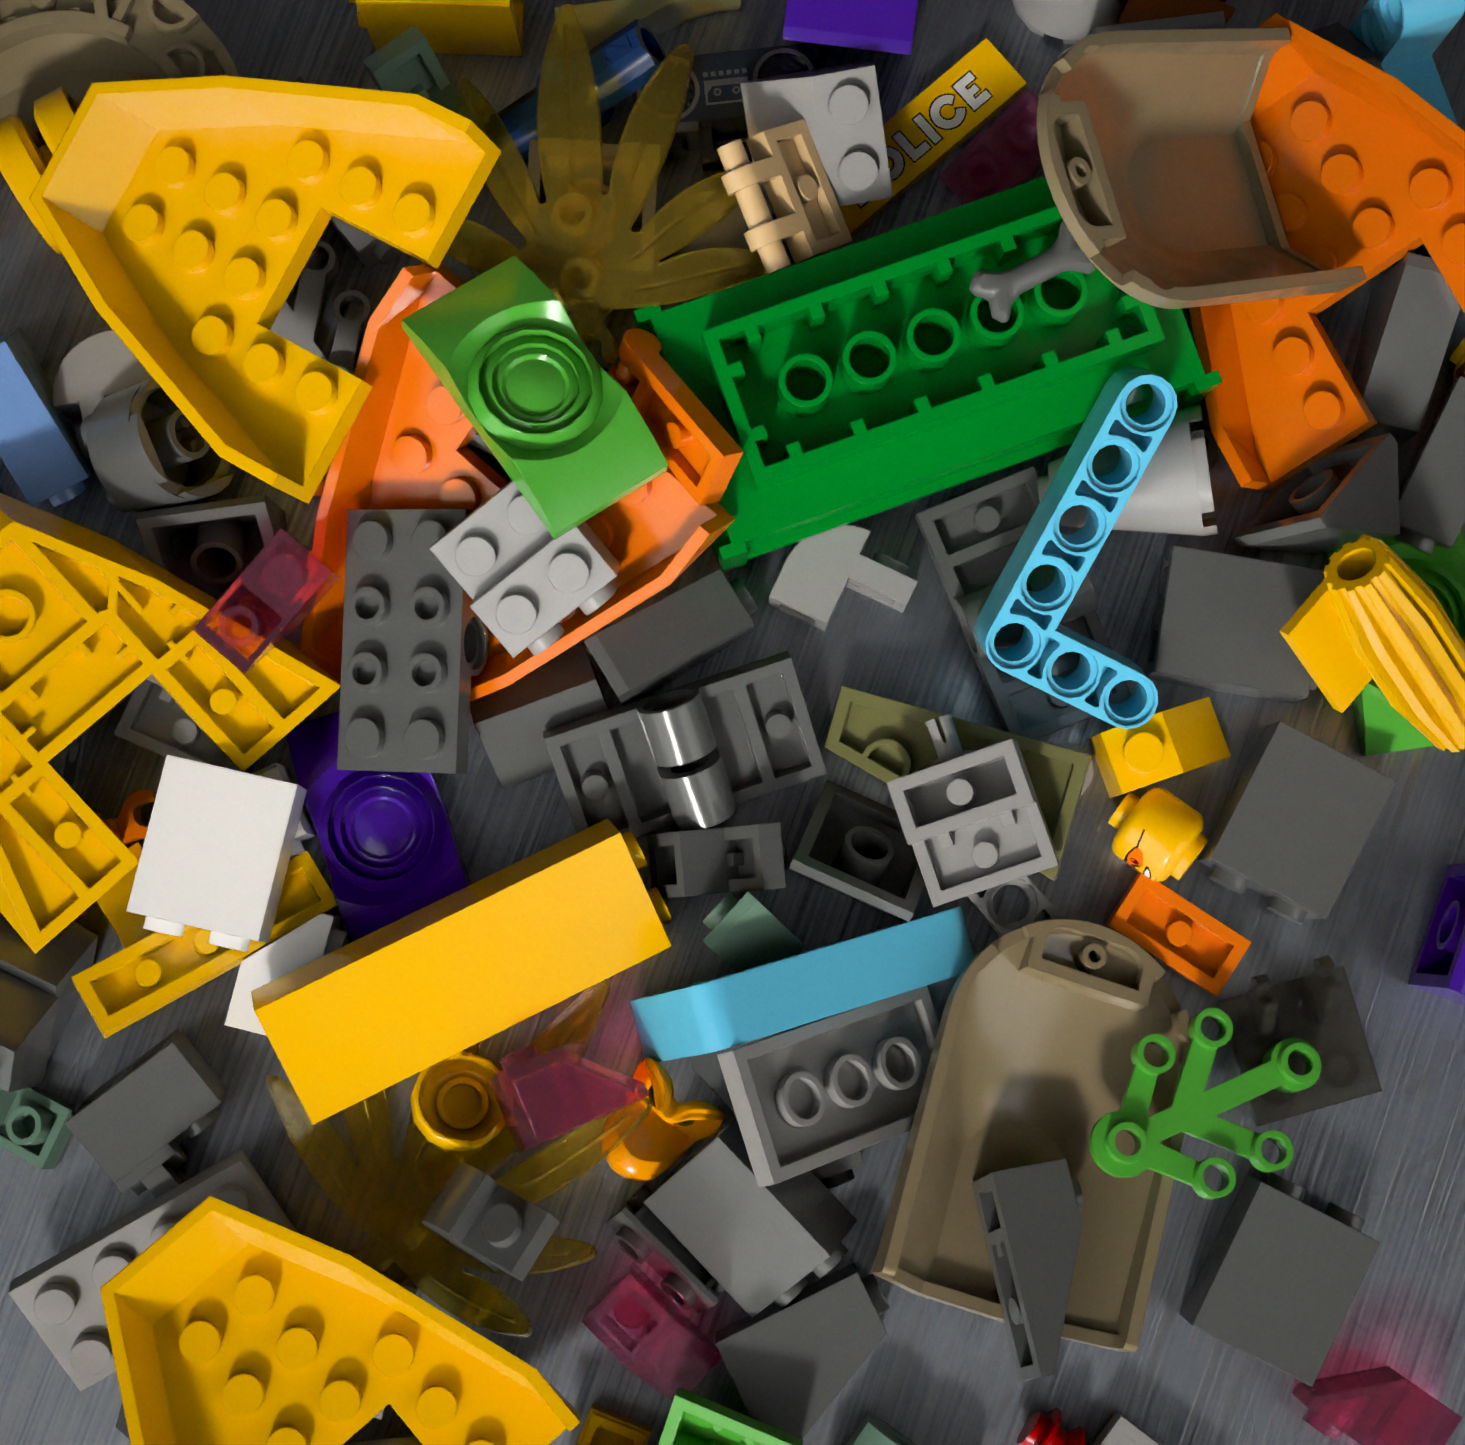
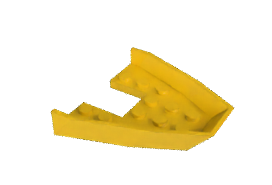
(198, 213)
(75, 639)
(285, 1341)

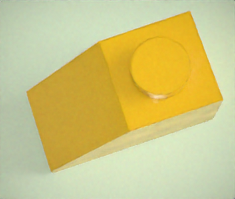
(1159, 749)

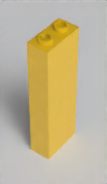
(462, 969)

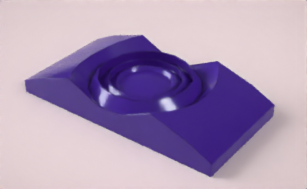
(379, 832)

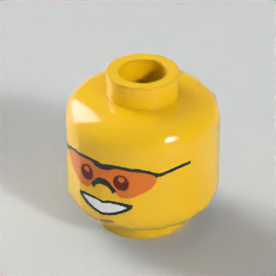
(1157, 834)

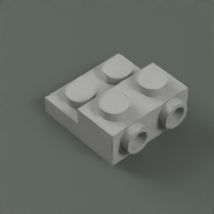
(521, 574)

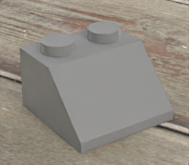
(842, 118)

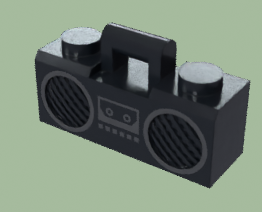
(715, 101)

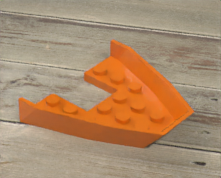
(1357, 182)
(415, 455)

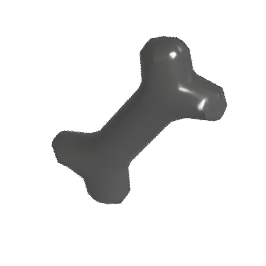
(1004, 287)

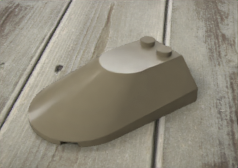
(1164, 171)
(1018, 1079)

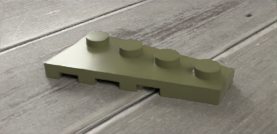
(893, 742)

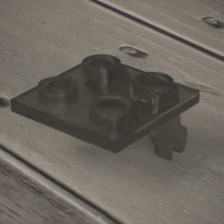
(1307, 1008)

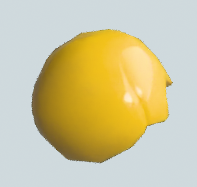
(456, 1103)

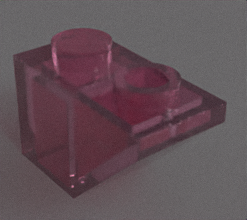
(267, 601)
(650, 1333)
(1376, 1409)

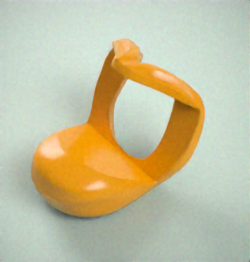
(662, 1134)

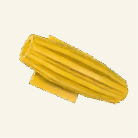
(1388, 626)

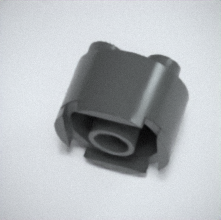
(150, 451)

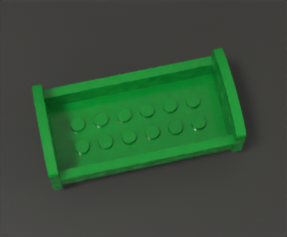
(892, 381)

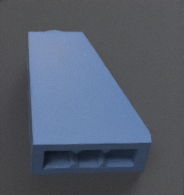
(35, 436)

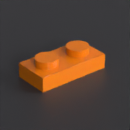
(1178, 934)

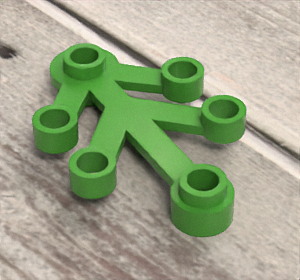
(1196, 1110)

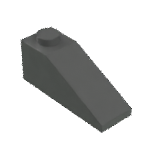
(1032, 1246)

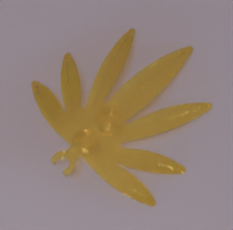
(584, 239)
(393, 1195)

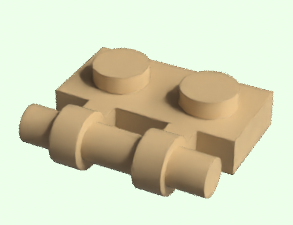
(796, 189)

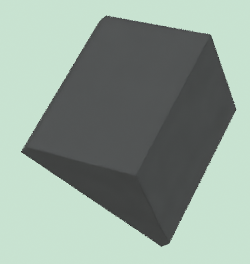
(1331, 501)
(210, 540)
(516, 716)
(859, 853)

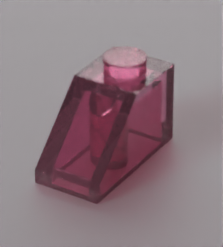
(557, 1094)

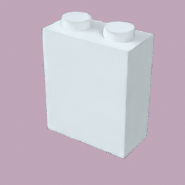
(216, 852)

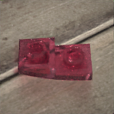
(1000, 156)

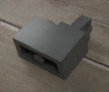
(139, 1115)

